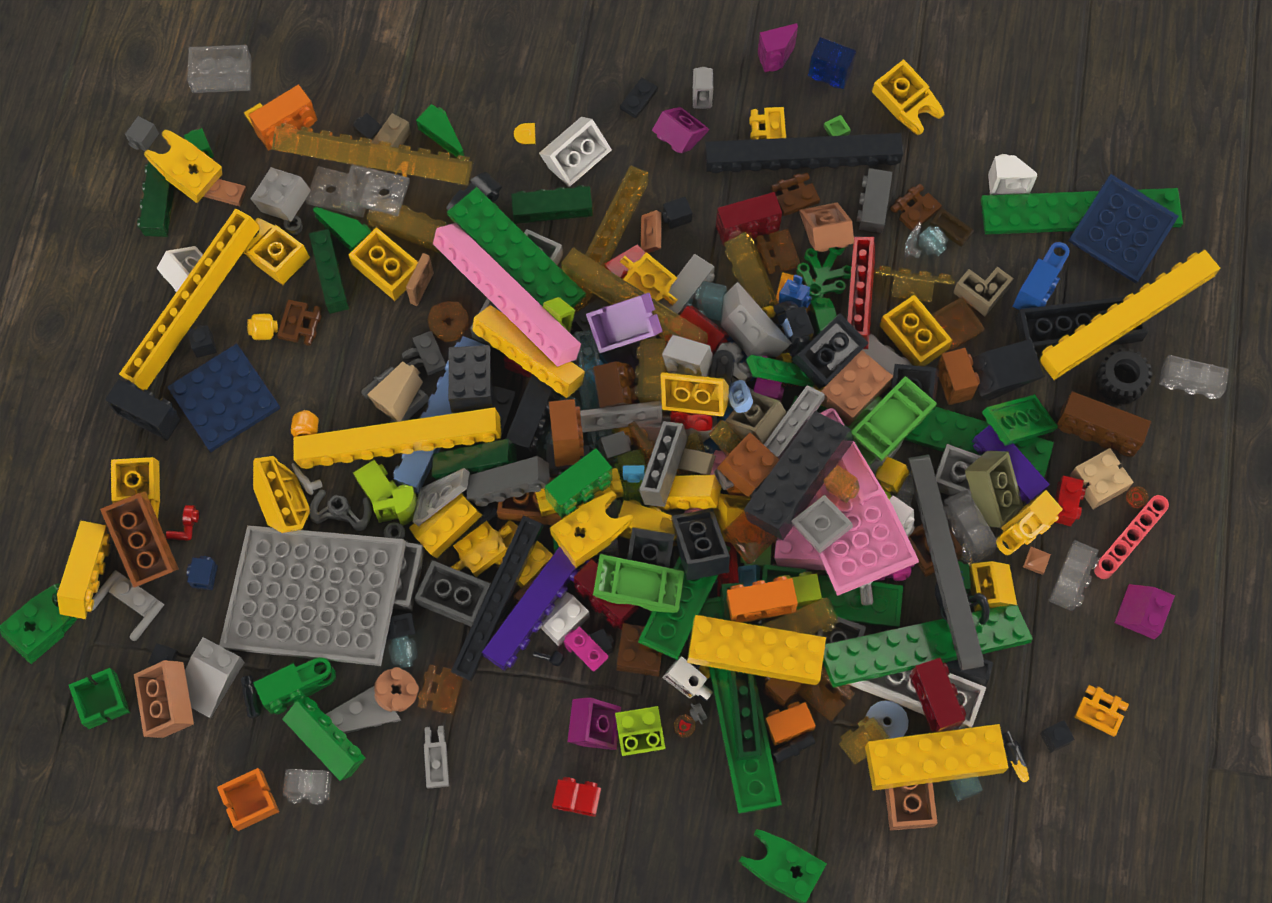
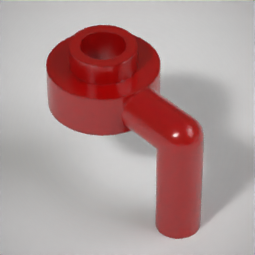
(190, 516)

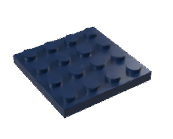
(1123, 228)
(223, 397)

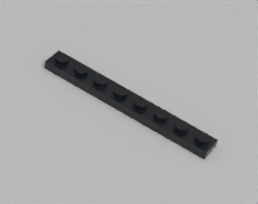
(497, 598)

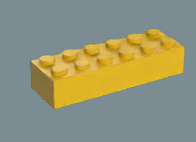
(756, 650)
(936, 757)

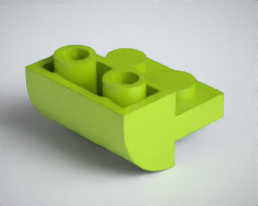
(399, 507)
(640, 731)

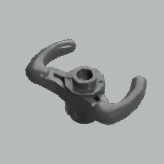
(339, 510)

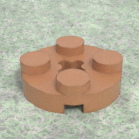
(399, 678)

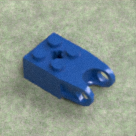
(1042, 279)

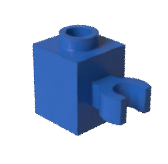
(795, 292)

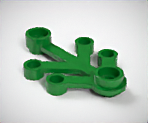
(823, 273)

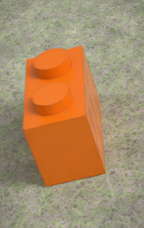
(789, 723)

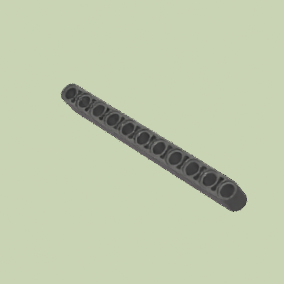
(945, 563)

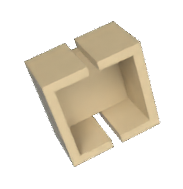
(1104, 478)

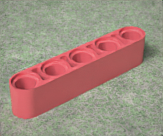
(1135, 528)

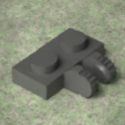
(429, 353)

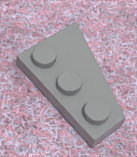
(438, 494)
(361, 713)

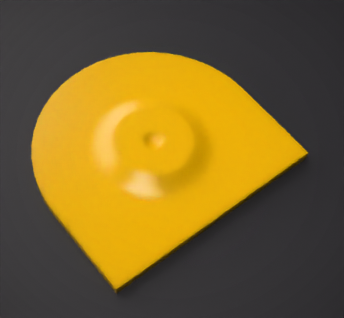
(525, 133)

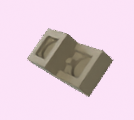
(696, 461)

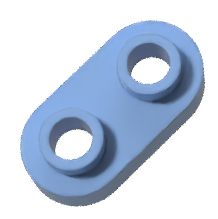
(740, 396)

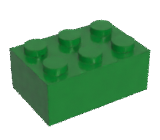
(579, 483)

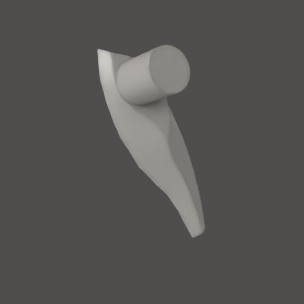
(307, 485)

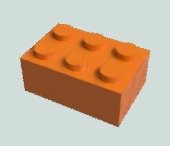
(289, 108)
(762, 600)

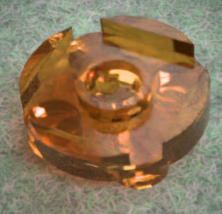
(445, 310)

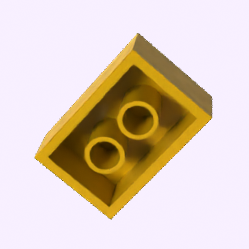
(384, 263)
(915, 332)

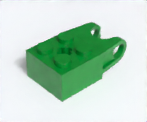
(42, 617)
(293, 683)
(776, 867)

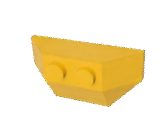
(279, 495)

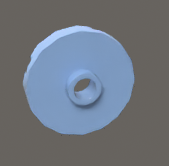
(894, 713)

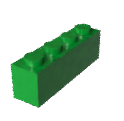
(324, 738)

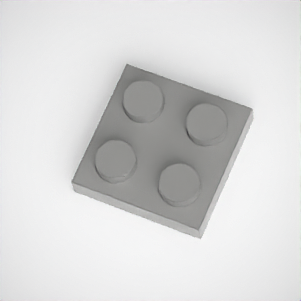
(822, 524)

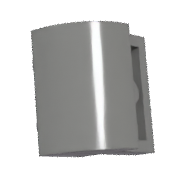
(741, 370)

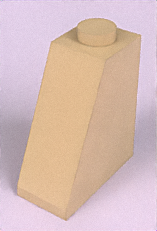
(397, 391)

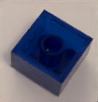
(831, 63)

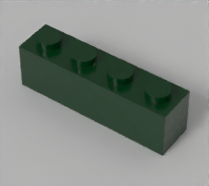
(155, 204)
(552, 204)
(329, 271)
(474, 458)

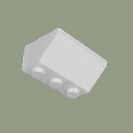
(575, 150)

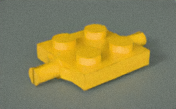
(650, 277)
(481, 548)

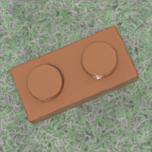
(227, 192)
(651, 231)

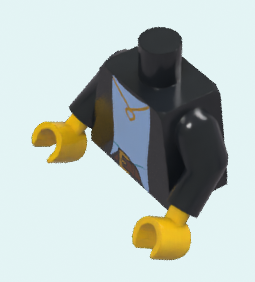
(794, 325)

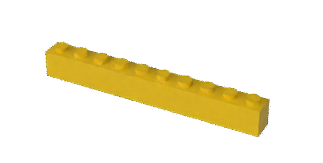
(190, 300)
(1129, 314)
(397, 438)

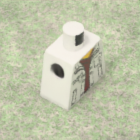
(679, 675)

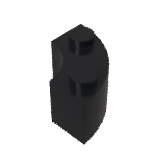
(484, 183)

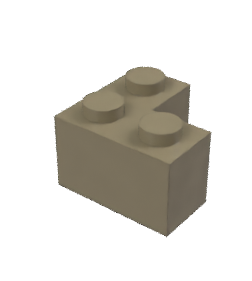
(983, 293)

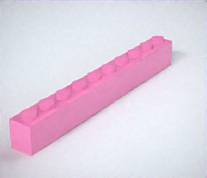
(507, 294)

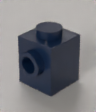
(202, 573)

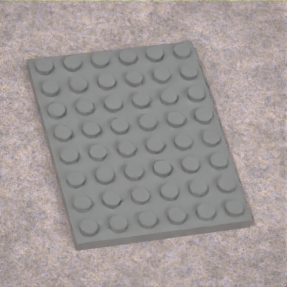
(313, 595)

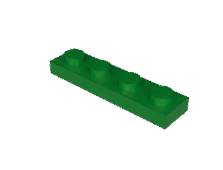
(777, 371)

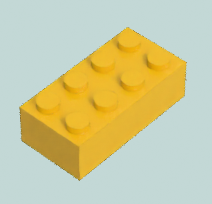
(83, 570)

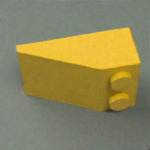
(538, 558)

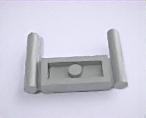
(133, 597)

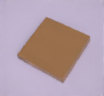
(419, 279)

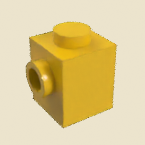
(892, 475)

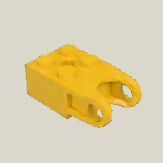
(907, 96)
(182, 160)
(276, 252)
(126, 470)
(646, 518)
(1029, 522)
(596, 526)

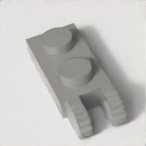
(436, 760)

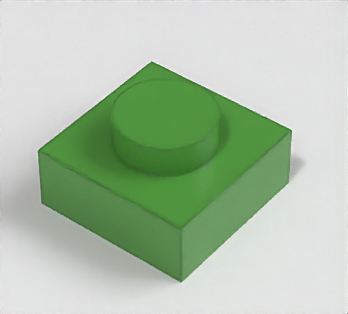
(837, 127)

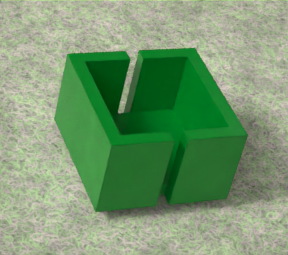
(100, 700)

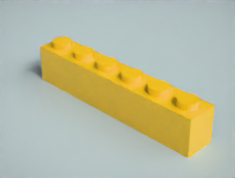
(510, 340)

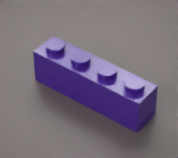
(1028, 479)

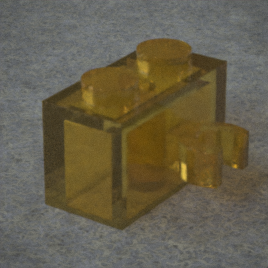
(855, 742)

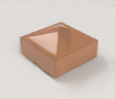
(1036, 560)

